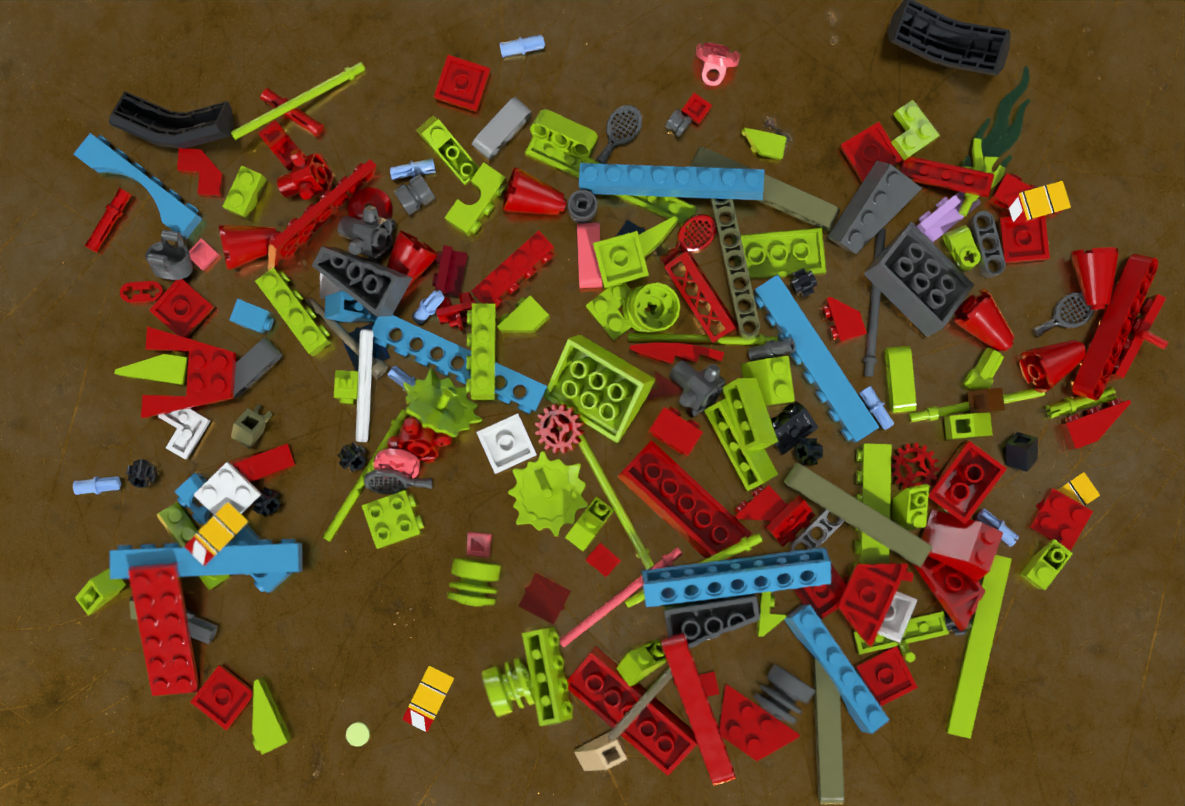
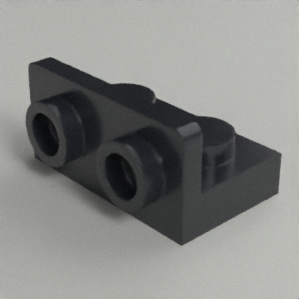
(792, 426)

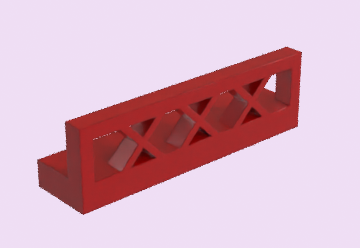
(707, 290)

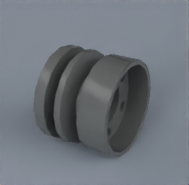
(783, 694)

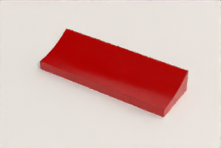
(682, 502)
(654, 732)

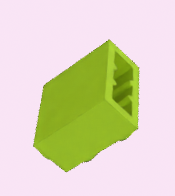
(393, 519)

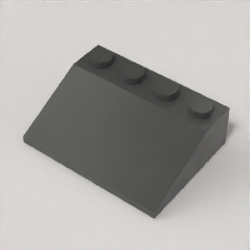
(919, 280)

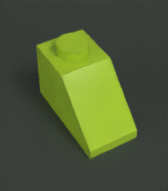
(99, 591)

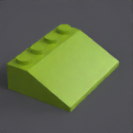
(598, 387)

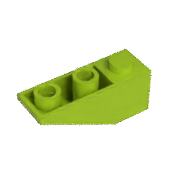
(448, 149)

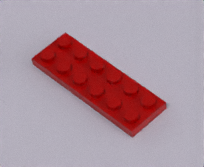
(164, 629)

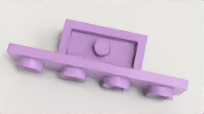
(946, 216)

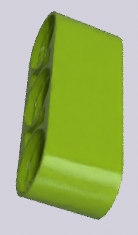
(564, 133)
(900, 379)

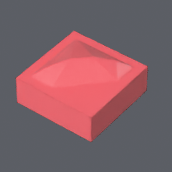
(202, 254)
(479, 544)

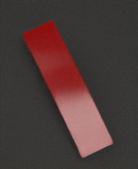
(667, 352)

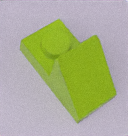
(767, 619)

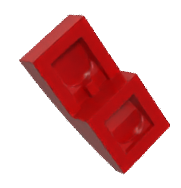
(279, 143)

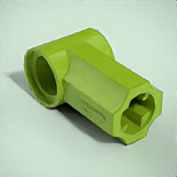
(982, 375)

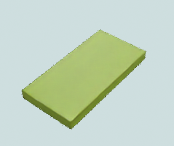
(782, 253)

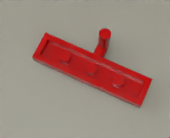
(1139, 333)

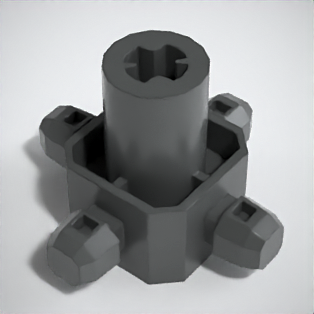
(369, 235)
(700, 388)

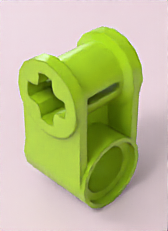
(962, 245)

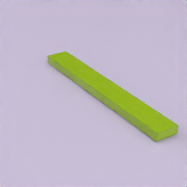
(662, 206)
(978, 650)

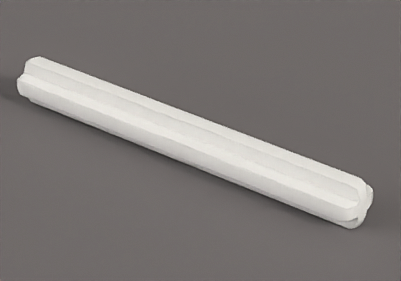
(364, 385)

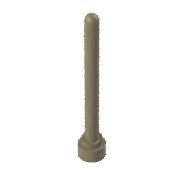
(378, 368)
(640, 705)

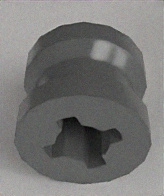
(678, 122)

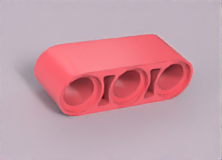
(588, 265)

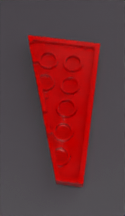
(316, 216)

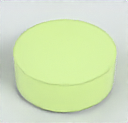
(358, 734)

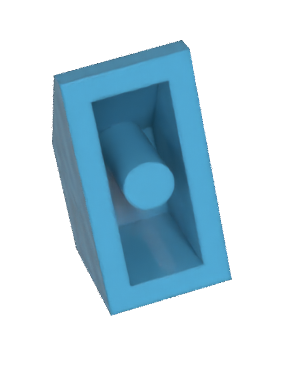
(344, 308)
(252, 317)

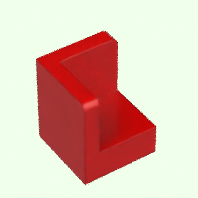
(603, 559)

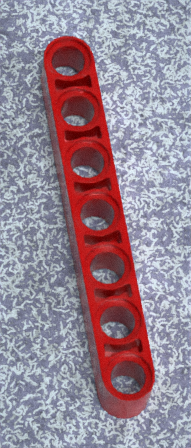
(1115, 326)
(698, 709)

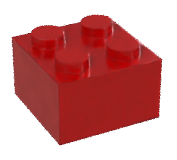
(675, 431)

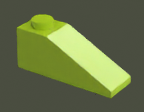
(162, 368)
(268, 725)

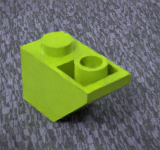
(525, 318)
(968, 426)
(910, 507)
(589, 523)
(1046, 565)
(642, 662)

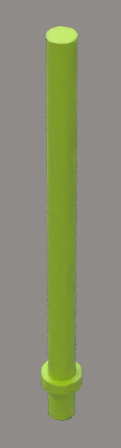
(348, 73)
(698, 339)
(358, 487)
(745, 544)
(642, 552)

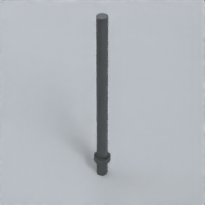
(870, 358)

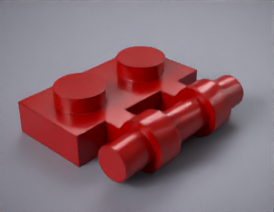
(790, 521)

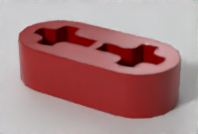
(142, 287)

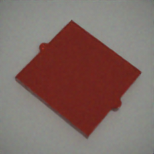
(544, 598)

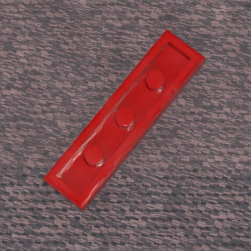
(948, 176)

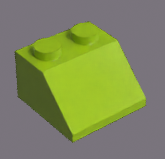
(773, 379)

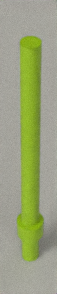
(934, 413)

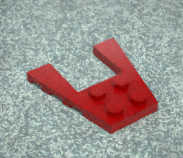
(208, 379)

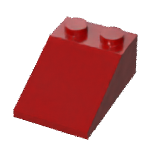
(966, 481)
(960, 545)

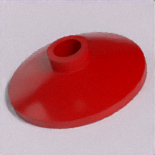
(373, 197)

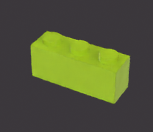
(750, 414)

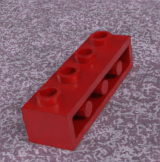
(514, 269)

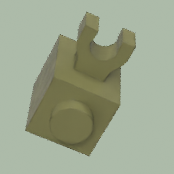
(250, 426)

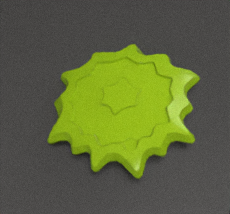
(440, 405)
(548, 493)

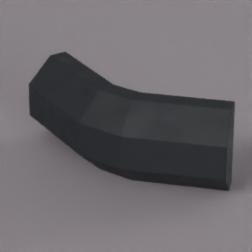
(949, 40)
(172, 127)

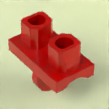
(456, 313)

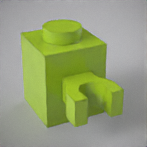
(346, 386)

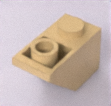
(601, 753)

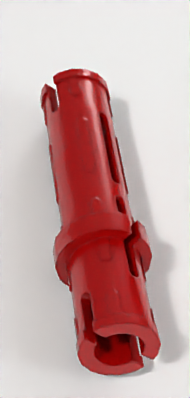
(295, 114)
(107, 221)

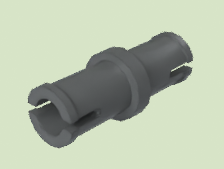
(772, 349)

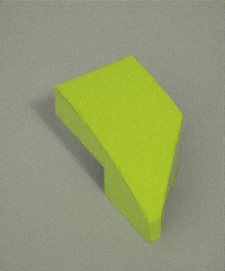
(766, 143)

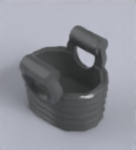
(167, 260)

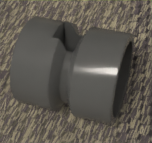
(414, 194)
(582, 206)

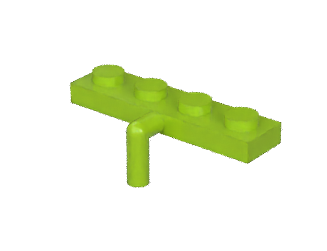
(182, 531)
(918, 629)

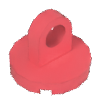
(716, 57)
(397, 460)

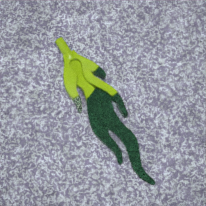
(998, 141)

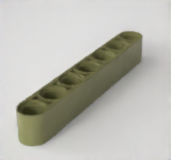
(777, 193)
(734, 273)
(858, 514)
(828, 737)

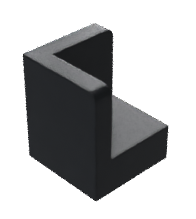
(1021, 451)

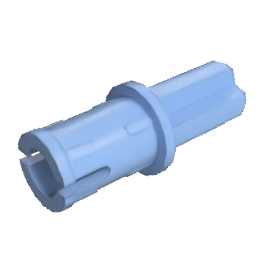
(522, 45)
(413, 169)
(427, 307)
(400, 376)
(876, 406)
(96, 485)
(989, 519)

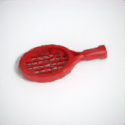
(681, 236)

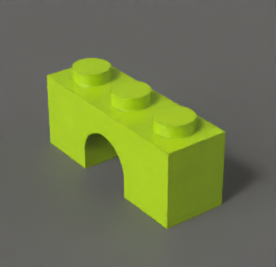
(467, 217)

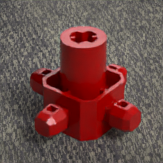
(309, 176)
(419, 440)

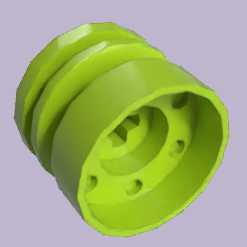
(663, 305)
(473, 582)
(508, 687)

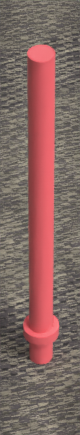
(616, 600)

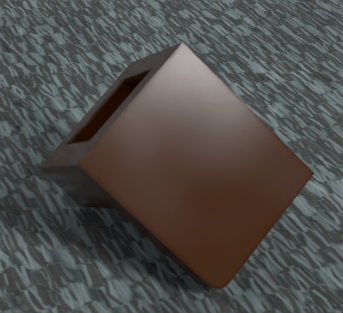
(986, 400)

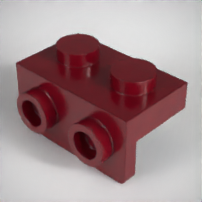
(450, 272)

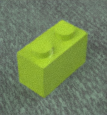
(245, 193)

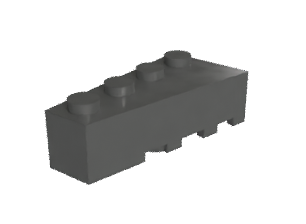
(873, 206)
(364, 280)
(710, 617)

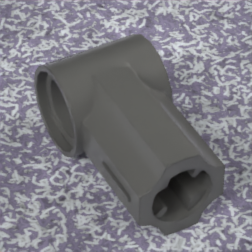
(200, 628)

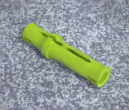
(1071, 405)

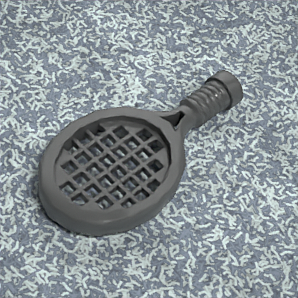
(602, 158)
(1039, 330)
(384, 485)

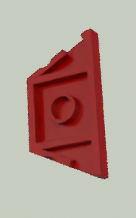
(953, 589)
(870, 596)
(751, 726)

